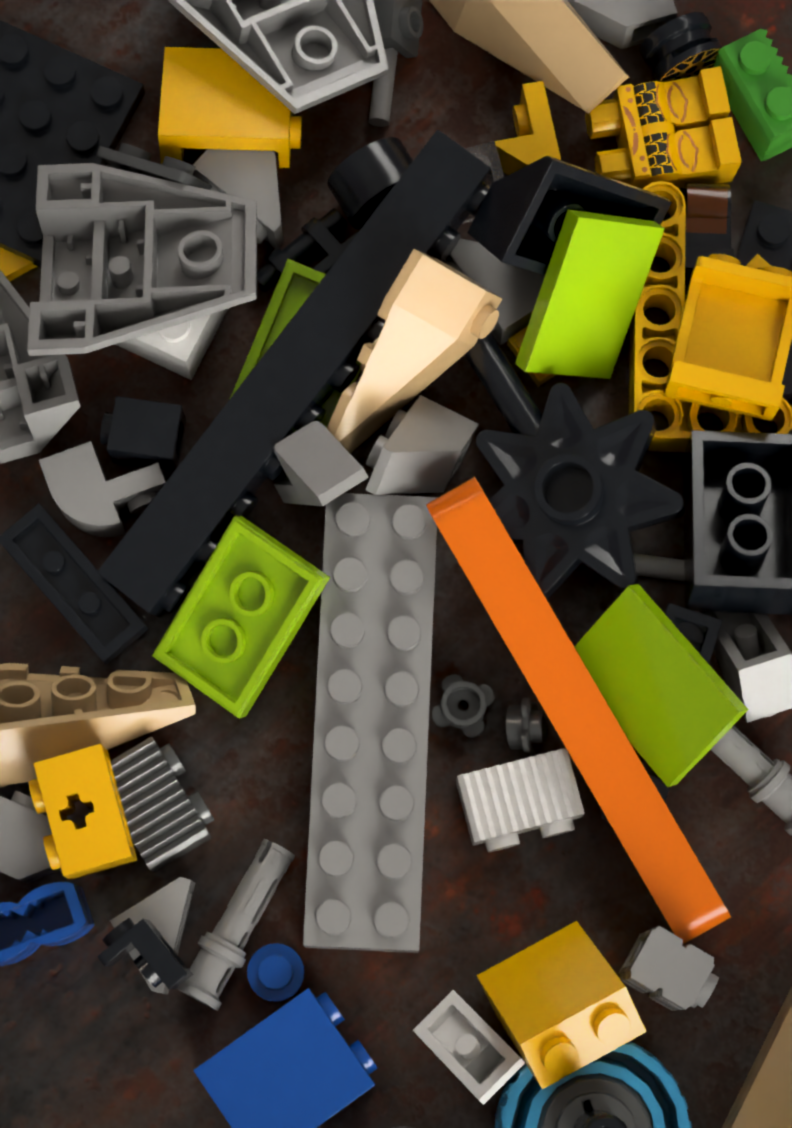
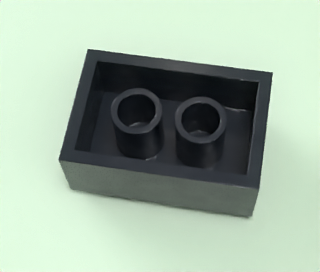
(738, 522)

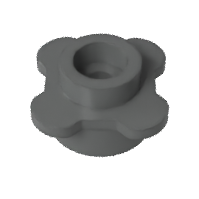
(477, 698)
(526, 726)

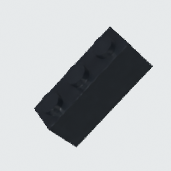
(528, 207)

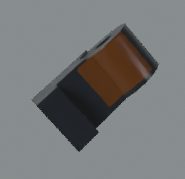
(706, 222)

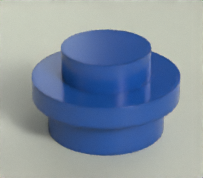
(275, 972)

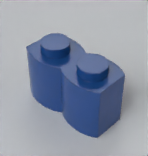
(46, 917)

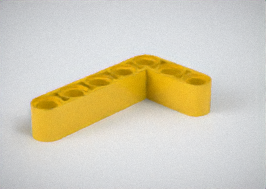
(656, 341)

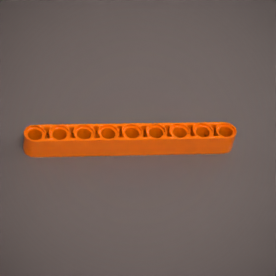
(578, 711)

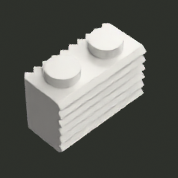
(519, 799)

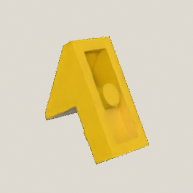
(533, 128)

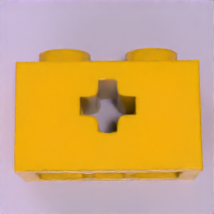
(89, 778)

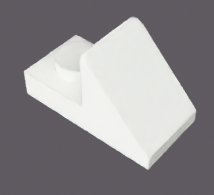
(468, 1047)

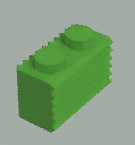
(758, 92)

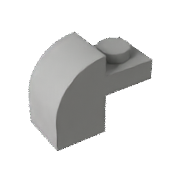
(92, 501)

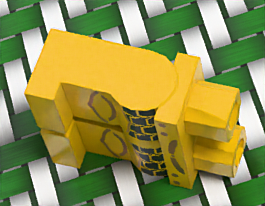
(668, 132)

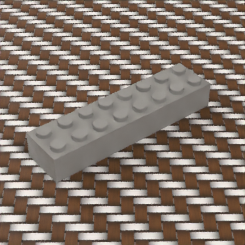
(371, 725)

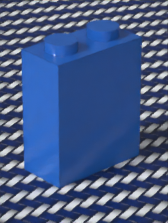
(289, 1068)

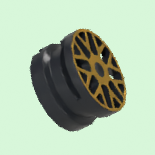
(681, 48)

